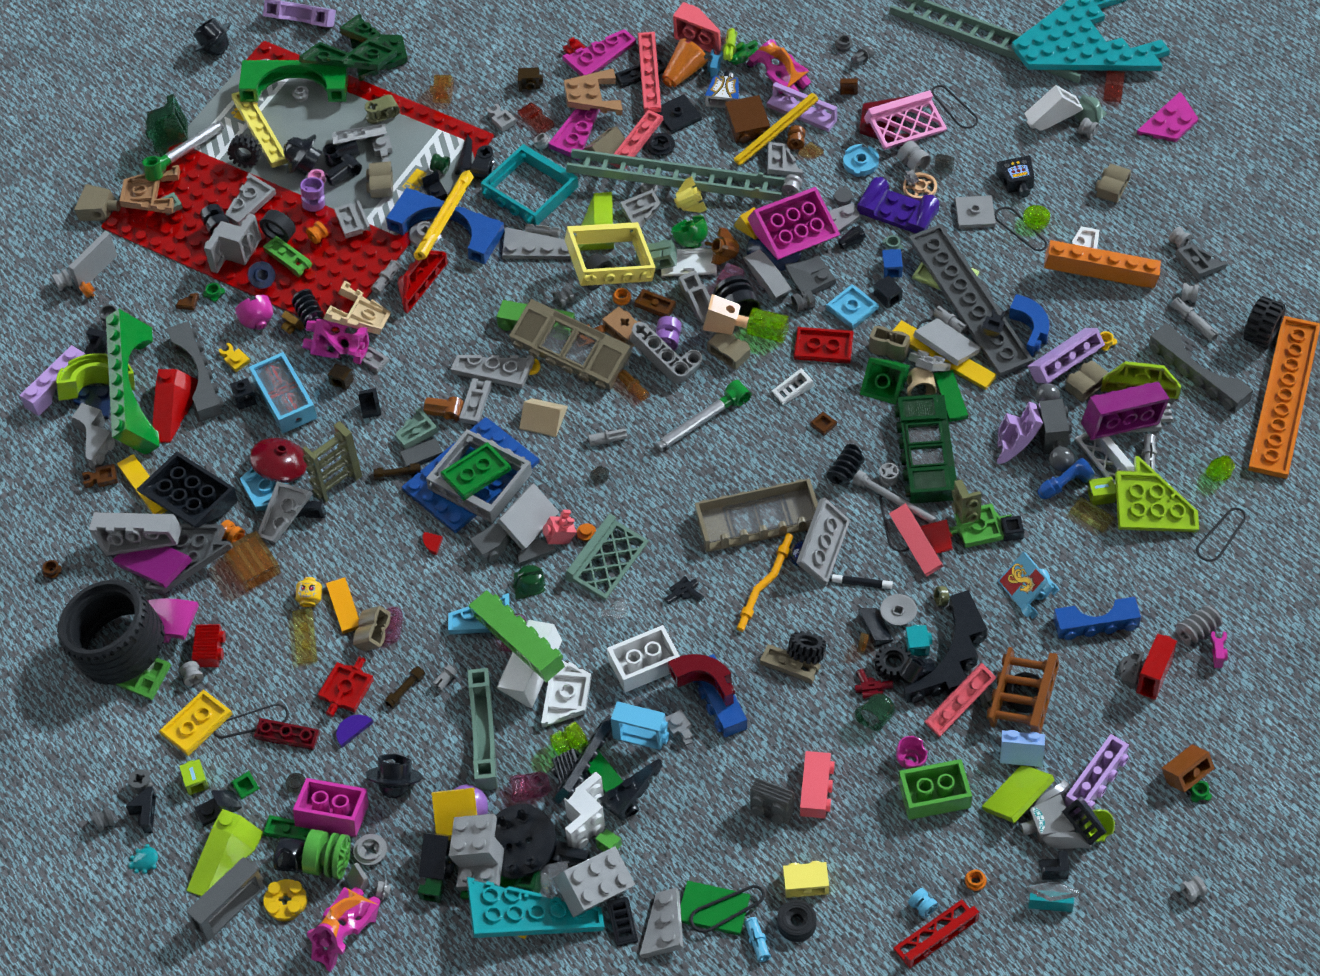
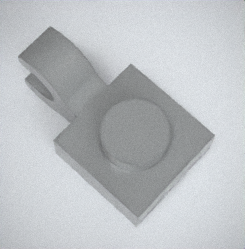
(382, 147)
(680, 725)

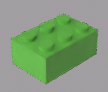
(935, 789)

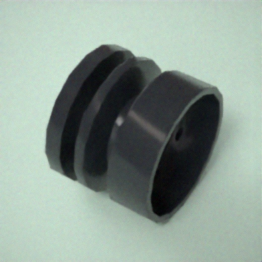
(739, 291)

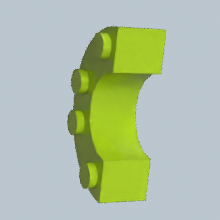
(85, 371)

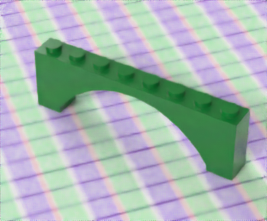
(127, 419)

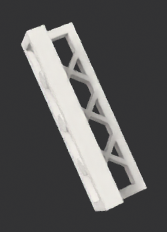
(1111, 451)

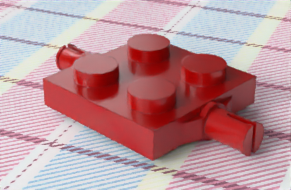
(345, 687)

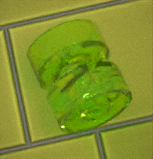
(570, 738)

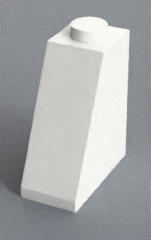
(1052, 108)

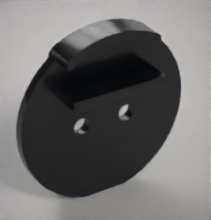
(514, 828)

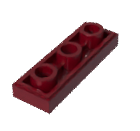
(298, 735)

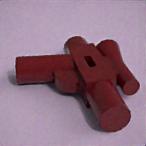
(870, 686)

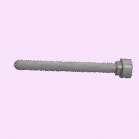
(862, 479)

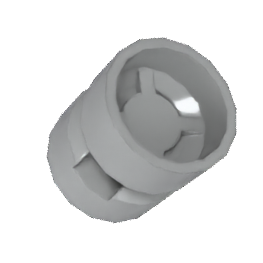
(913, 156)

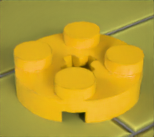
(278, 890)

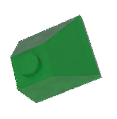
(884, 380)

